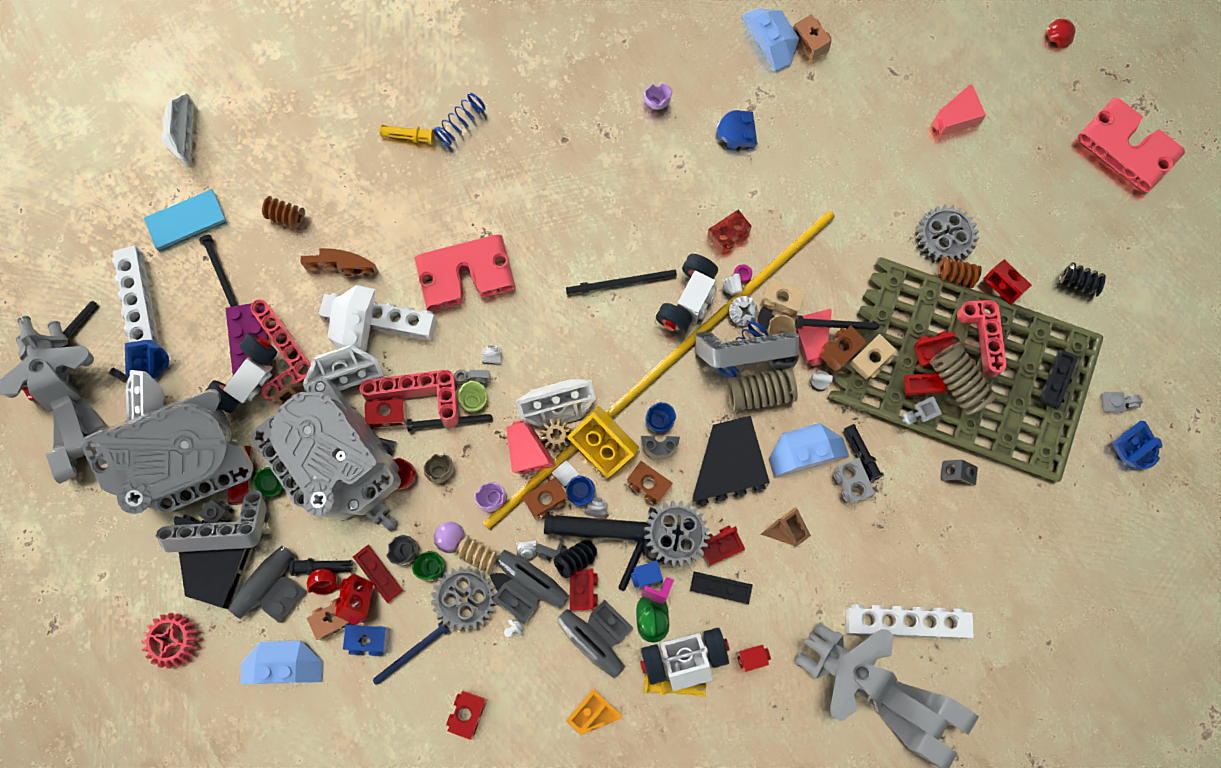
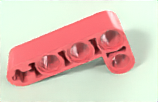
(986, 338)

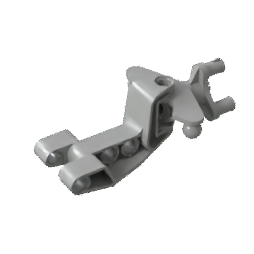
(45, 374)
(910, 712)

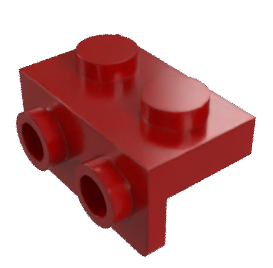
(722, 545)
(582, 590)

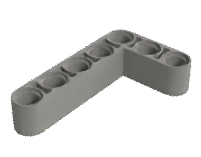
(745, 351)
(218, 536)

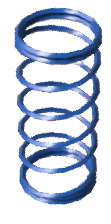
(436, 129)
(754, 332)

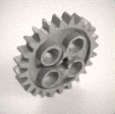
(940, 219)
(694, 536)
(451, 613)

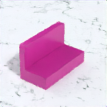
(658, 596)

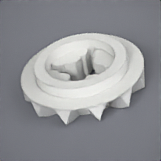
(736, 312)

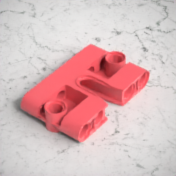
(1136, 163)
(447, 263)

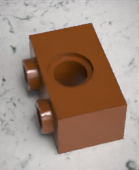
(834, 355)
(640, 475)
(551, 488)

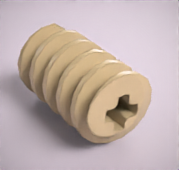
(477, 554)

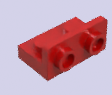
(929, 347)

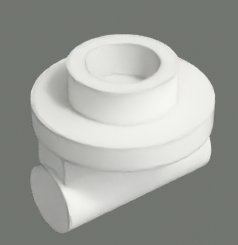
(733, 285)
(491, 354)
(821, 380)
(597, 507)
(526, 549)
(516, 626)

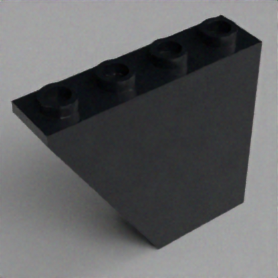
(731, 463)
(211, 574)

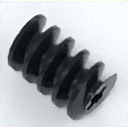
(1084, 277)
(575, 558)

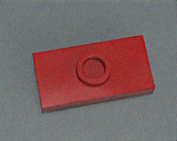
(924, 384)

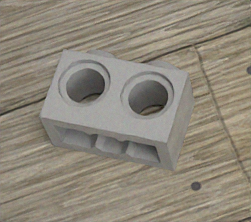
(858, 480)

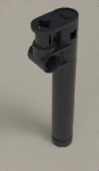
(605, 529)

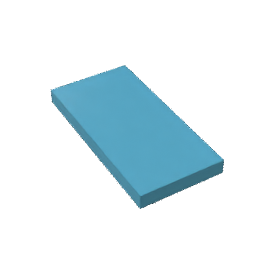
(184, 219)

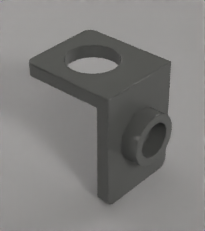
(964, 471)

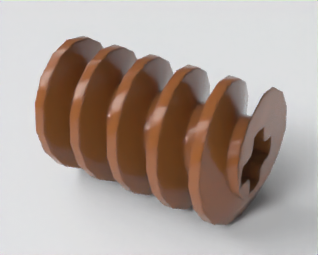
(282, 213)
(960, 271)

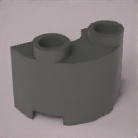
(659, 450)

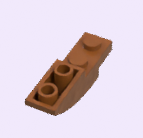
(346, 262)

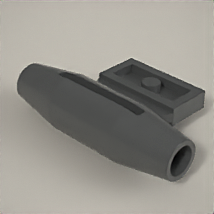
(526, 586)
(269, 588)
(597, 636)

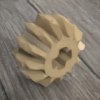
(550, 431)

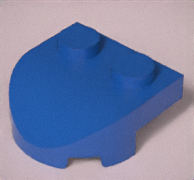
(738, 129)
(145, 356)
(1138, 446)

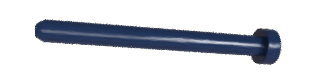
(411, 653)

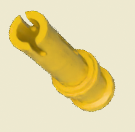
(415, 134)
(665, 687)

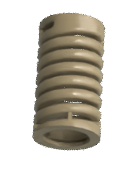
(960, 383)
(785, 391)

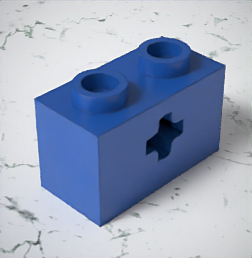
(647, 575)
(355, 634)

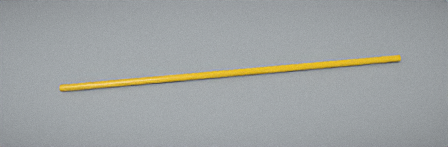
(664, 365)

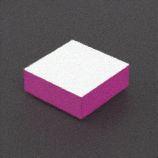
(565, 473)

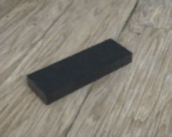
(1058, 379)
(721, 588)

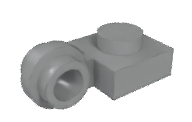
(480, 376)
(1116, 403)
(926, 410)
(378, 512)

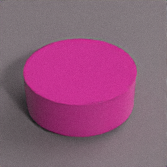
(745, 273)

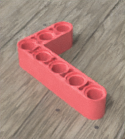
(285, 349)
(418, 389)

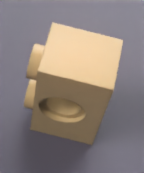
(792, 294)
(879, 347)

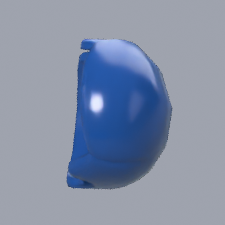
(660, 417)
(580, 490)

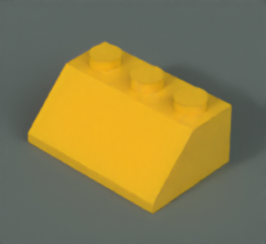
(603, 442)

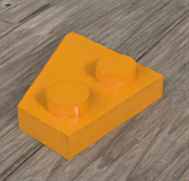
(593, 714)

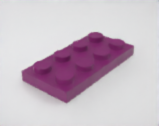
(240, 323)

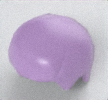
(657, 96)
(490, 497)
(448, 536)

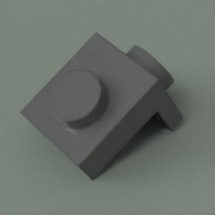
(215, 511)
(546, 553)

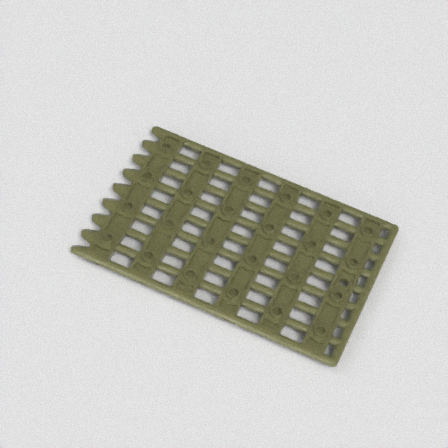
(1021, 386)

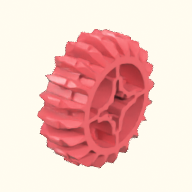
(166, 648)

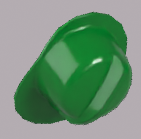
(652, 620)

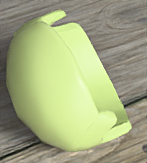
(472, 396)

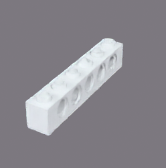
(146, 325)
(423, 330)
(961, 629)

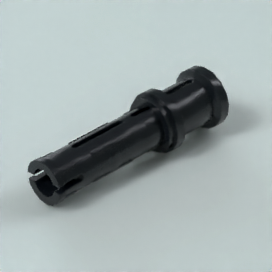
(861, 450)
(311, 565)

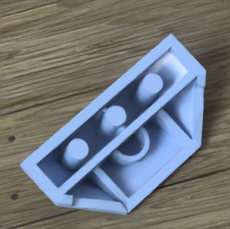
(773, 35)
(806, 449)
(281, 663)

